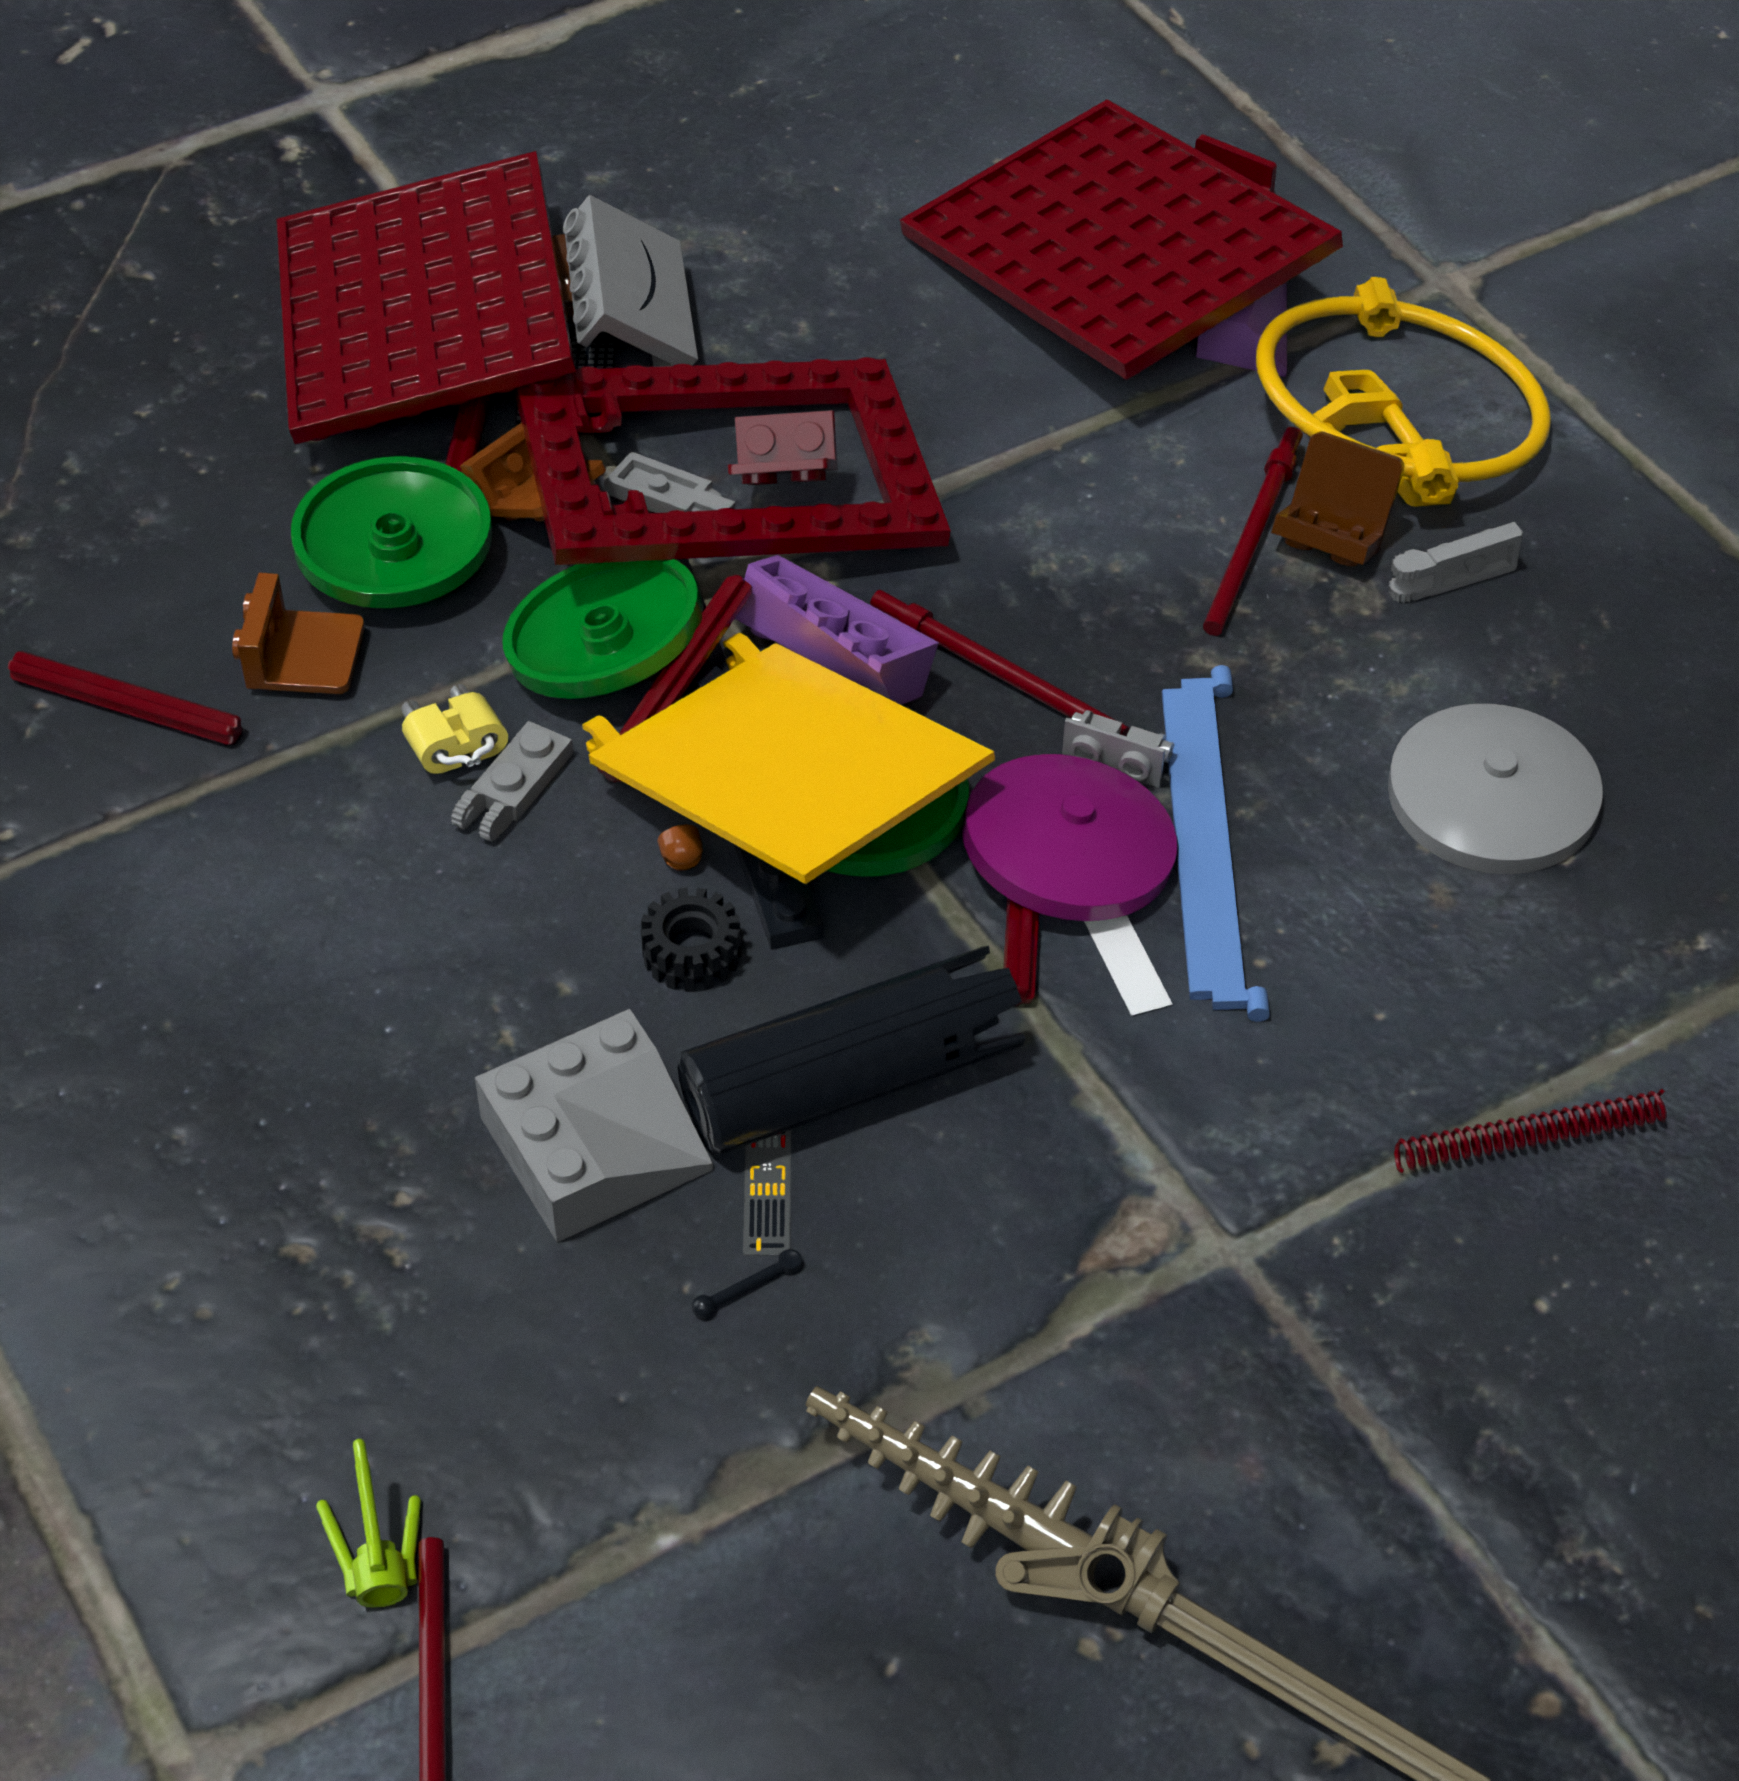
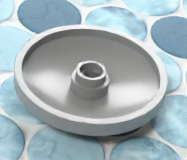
(1495, 788)

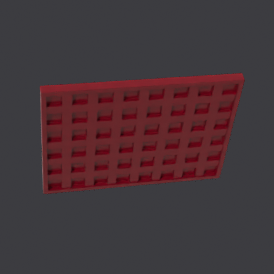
(1120, 237)
(420, 298)

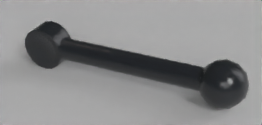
(788, 1263)

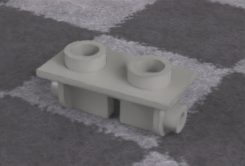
(1098, 738)

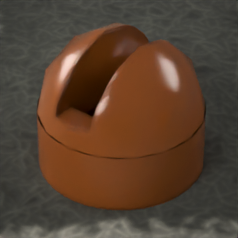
(681, 847)

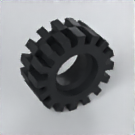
(691, 963)

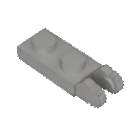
(1455, 563)
(513, 780)

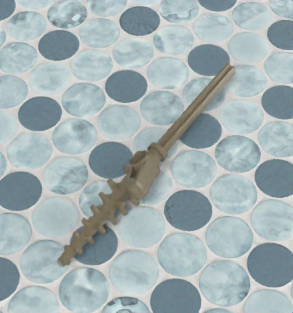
(1063, 1564)

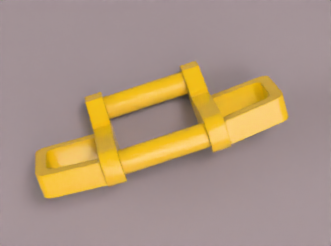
(1374, 406)

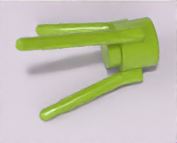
(379, 1571)

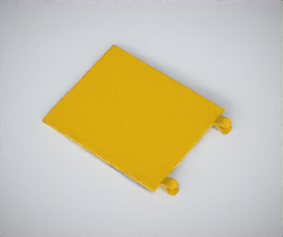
(788, 759)

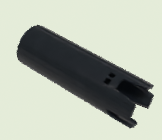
(844, 1052)

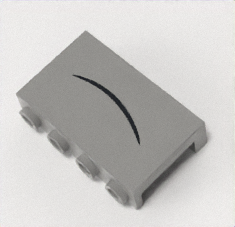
(628, 283)

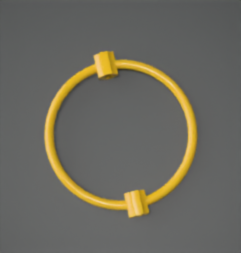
(1380, 312)

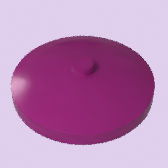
(1069, 837)

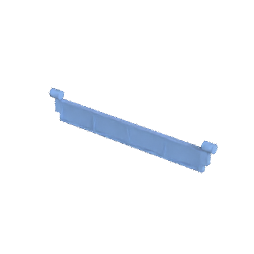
(1204, 847)

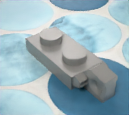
(663, 486)

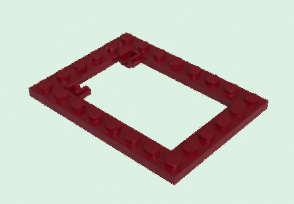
(590, 529)

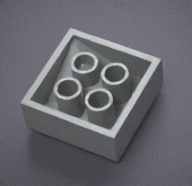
(591, 1125)

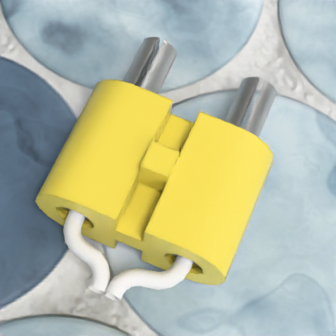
(446, 736)

